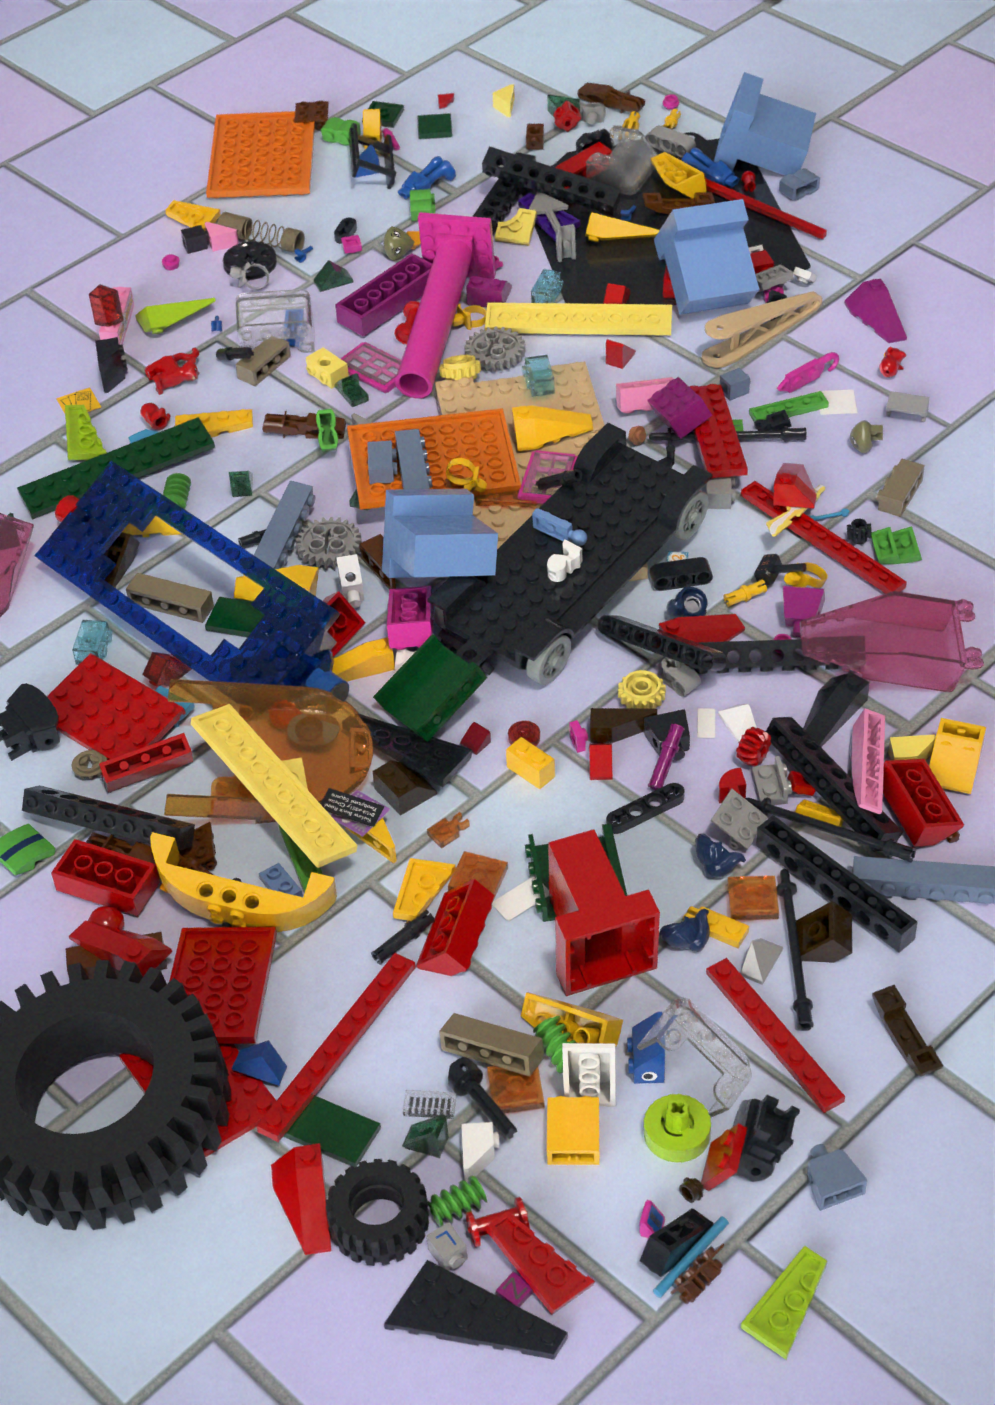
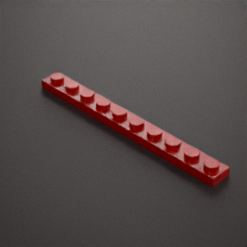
(827, 541)
(335, 1048)

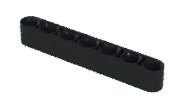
(662, 643)

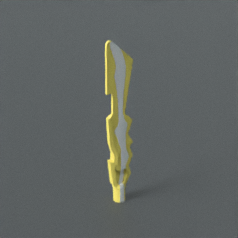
(782, 521)

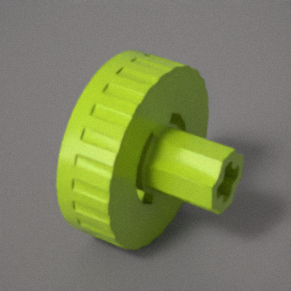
(682, 1117)

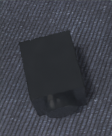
(194, 239)

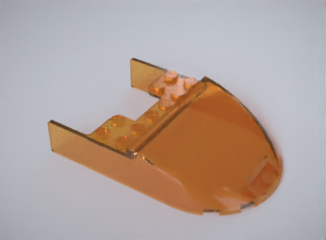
(294, 725)

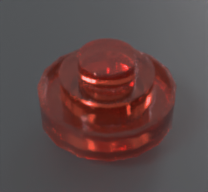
(526, 730)

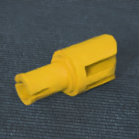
(632, 121)

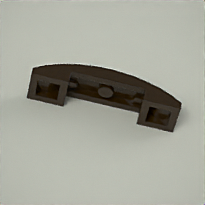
(904, 1033)

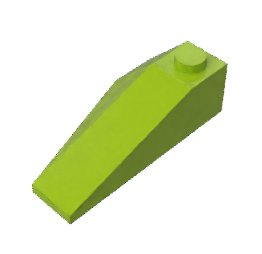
(160, 317)

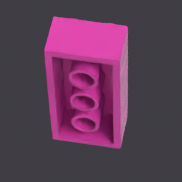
(409, 617)

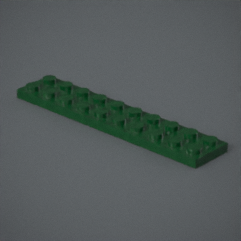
(137, 458)

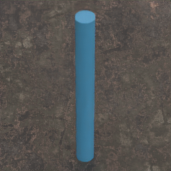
(686, 1261)

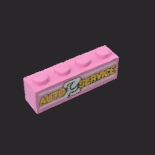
(127, 306)

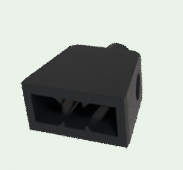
(657, 729)

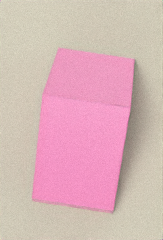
(221, 236)

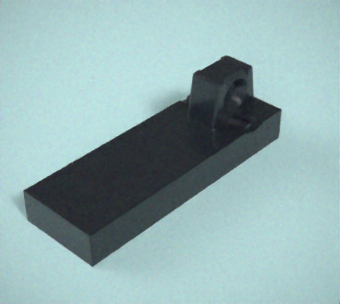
(454, 644)

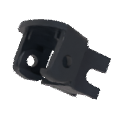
(29, 713)
(766, 1128)

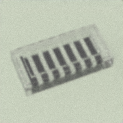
(429, 1104)

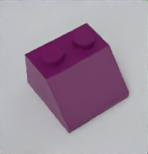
(486, 290)

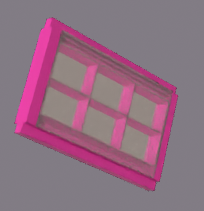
(373, 366)
(542, 465)

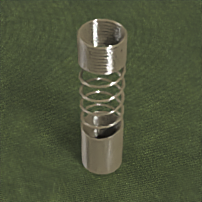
(290, 239)

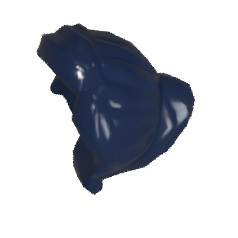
(688, 603)
(715, 857)
(690, 933)

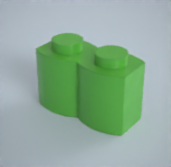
(338, 130)
(421, 201)
(326, 425)

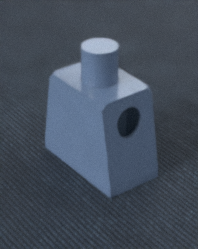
(834, 1177)

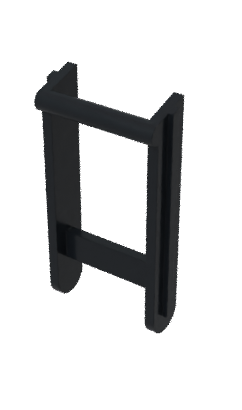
(386, 147)

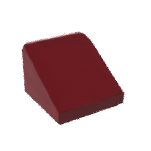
(476, 738)

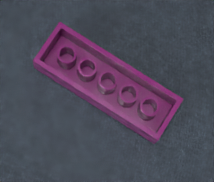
(384, 295)

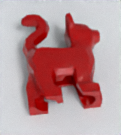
(167, 372)

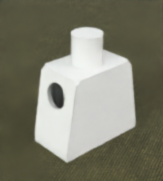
(350, 587)

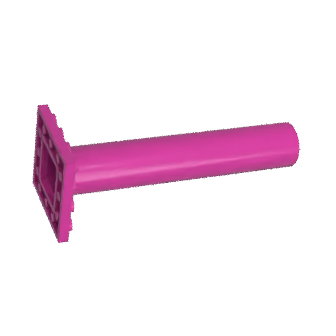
(457, 250)

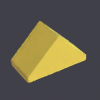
(504, 100)

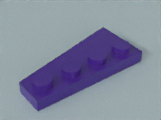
(542, 220)

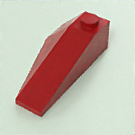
(793, 487)
(705, 628)
(120, 946)
(301, 1189)

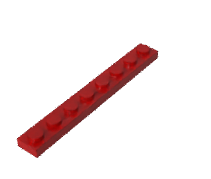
(776, 1035)

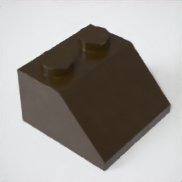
(401, 786)
(825, 934)

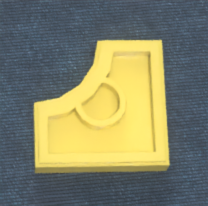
(518, 229)

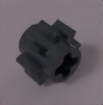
(859, 531)

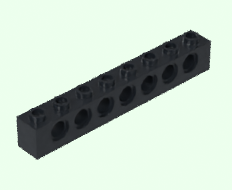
(545, 174)
(500, 199)
(765, 649)
(828, 779)
(104, 816)
(836, 883)

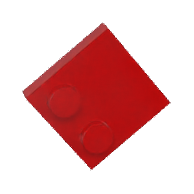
(724, 1157)

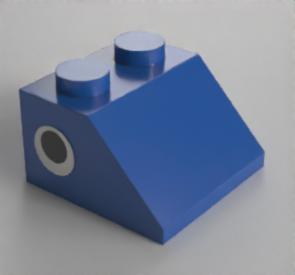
(648, 1063)

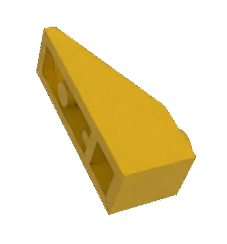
(380, 840)

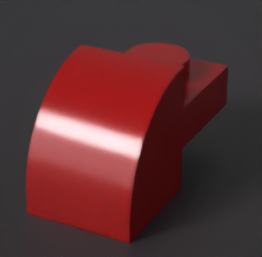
(733, 780)

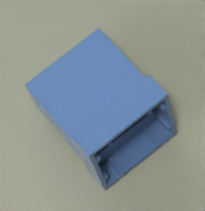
(764, 130)
(708, 256)
(436, 535)

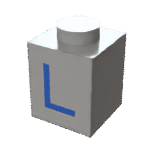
(447, 1247)

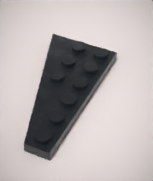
(432, 759)
(467, 1314)

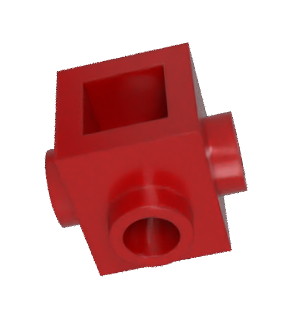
(567, 116)

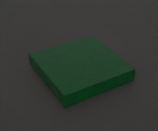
(389, 112)
(434, 126)

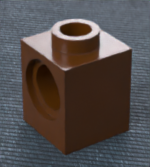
(535, 137)

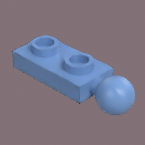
(557, 527)
(279, 880)

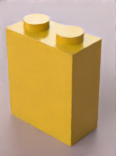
(573, 1130)

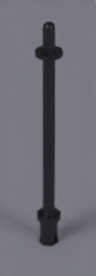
(785, 434)
(889, 847)
(802, 1004)

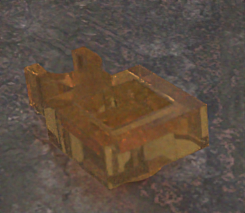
(447, 831)

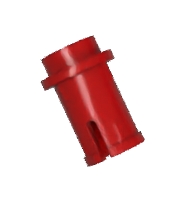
(748, 179)

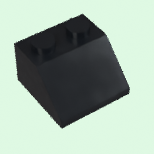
(110, 362)

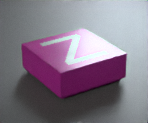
(514, 1290)

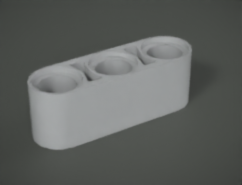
(670, 141)

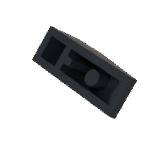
(674, 1241)

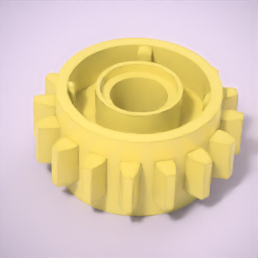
(459, 366)
(641, 690)

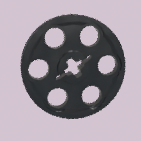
(255, 257)

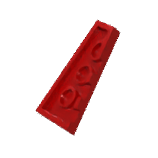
(547, 1273)

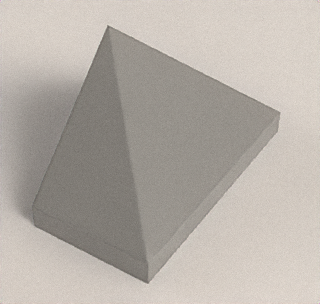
(760, 960)

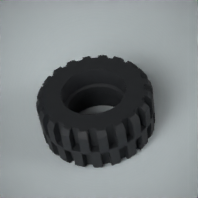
(385, 1240)

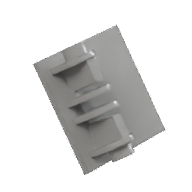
(738, 820)

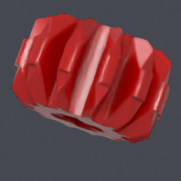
(753, 746)

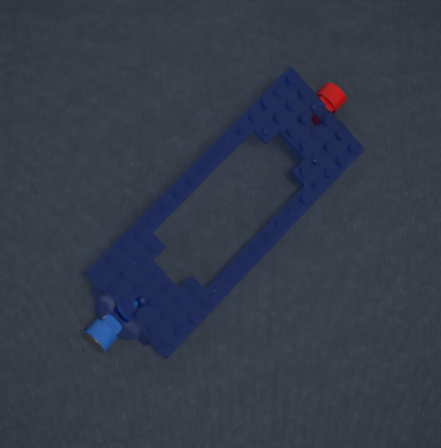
(283, 649)

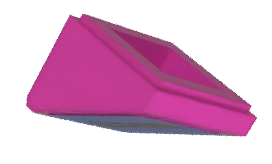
(651, 1219)

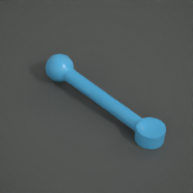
(844, 512)

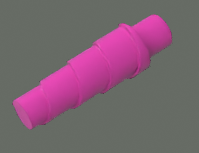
(395, 145)

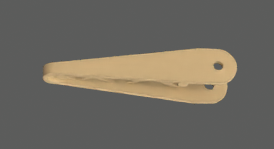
(753, 318)

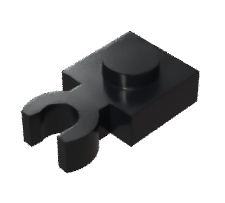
(773, 422)

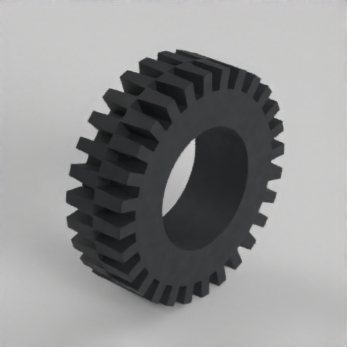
(148, 1145)

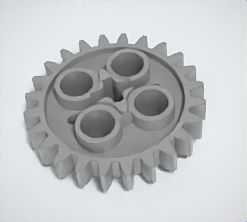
(496, 348)
(313, 542)

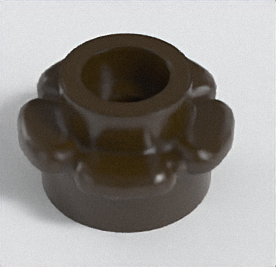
(691, 1189)

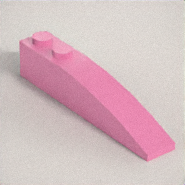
(868, 760)

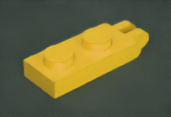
(722, 927)

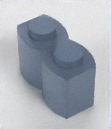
(799, 184)

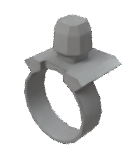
(593, 112)
(236, 273)

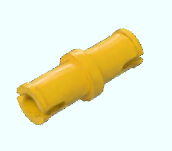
(672, 120)
(745, 593)

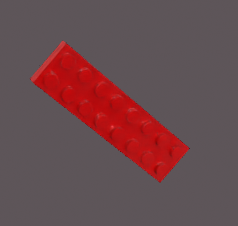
(718, 437)

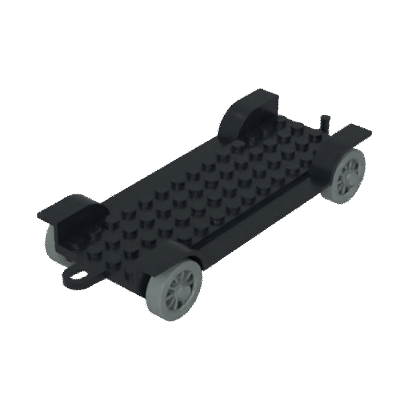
(628, 512)

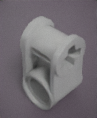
(679, 676)

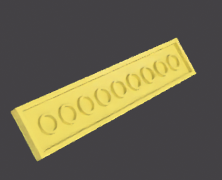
(580, 318)
(274, 785)

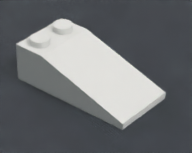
(590, 1071)

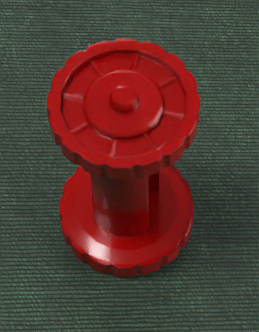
(403, 329)
(477, 1226)

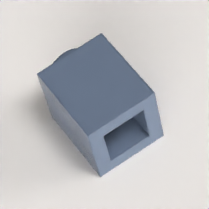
(735, 383)

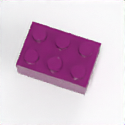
(679, 407)

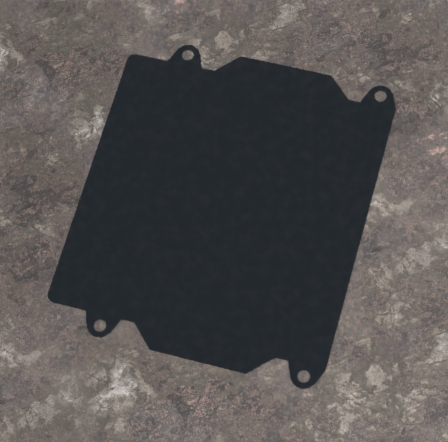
(636, 260)

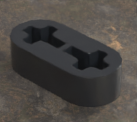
(346, 228)

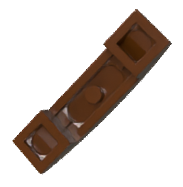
(655, 202)

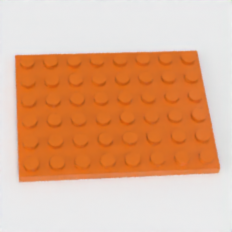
(260, 155)
(468, 435)

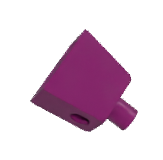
(801, 604)

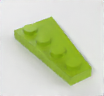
(81, 434)
(784, 1306)

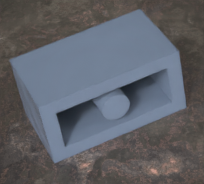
(380, 462)

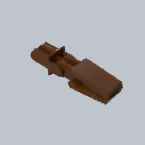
(610, 97)
(296, 425)
(138, 850)

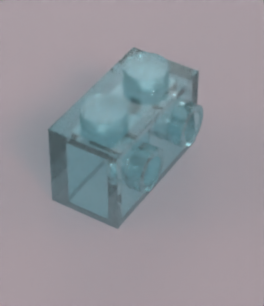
(547, 287)
(538, 375)
(91, 638)

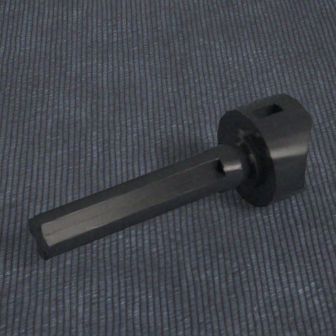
(469, 1082)

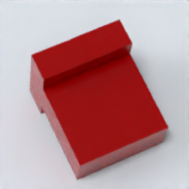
(596, 926)

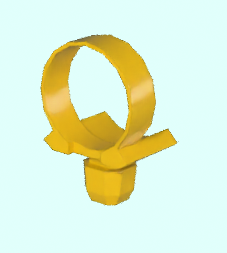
(464, 317)
(470, 482)
(799, 579)

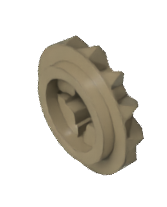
(81, 761)

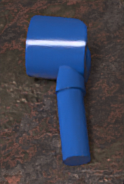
(626, 214)
(302, 254)
(216, 325)

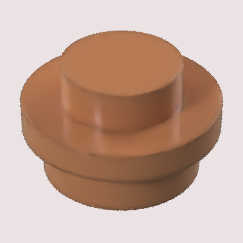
(637, 435)

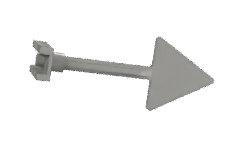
(564, 234)

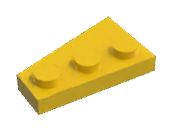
(192, 214)
(420, 887)

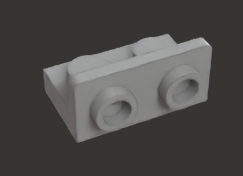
(773, 277)
(772, 783)

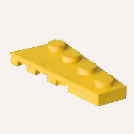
(221, 421)

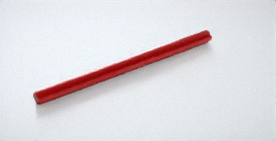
(766, 210)

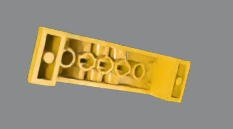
(236, 901)

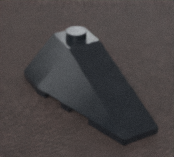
(835, 705)

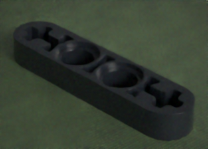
(648, 811)

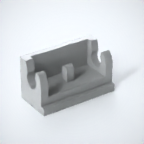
(908, 404)

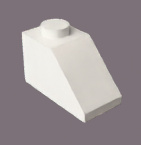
(478, 1147)

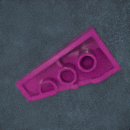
(875, 308)

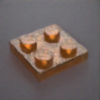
(484, 869)
(753, 898)
(514, 1090)

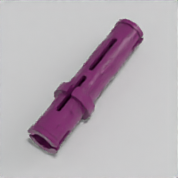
(668, 751)

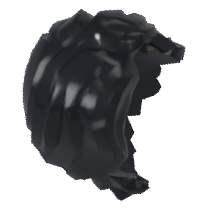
(588, 139)

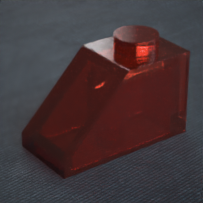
(164, 667)

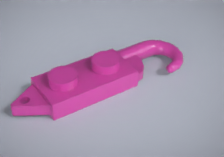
(807, 372)

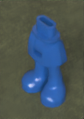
(435, 170)
(713, 171)

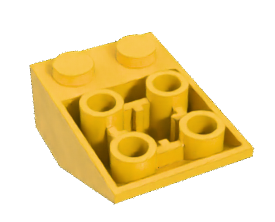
(957, 754)

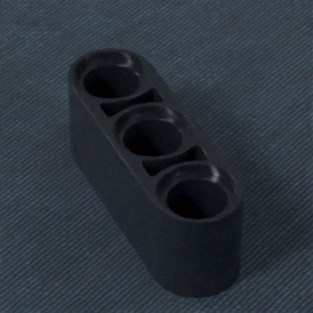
(681, 573)

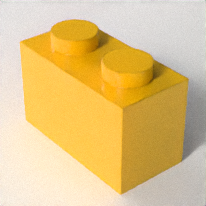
(530, 763)

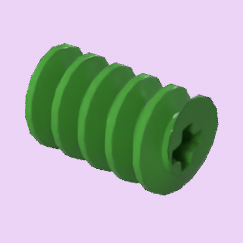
(177, 488)
(553, 1039)
(456, 1200)

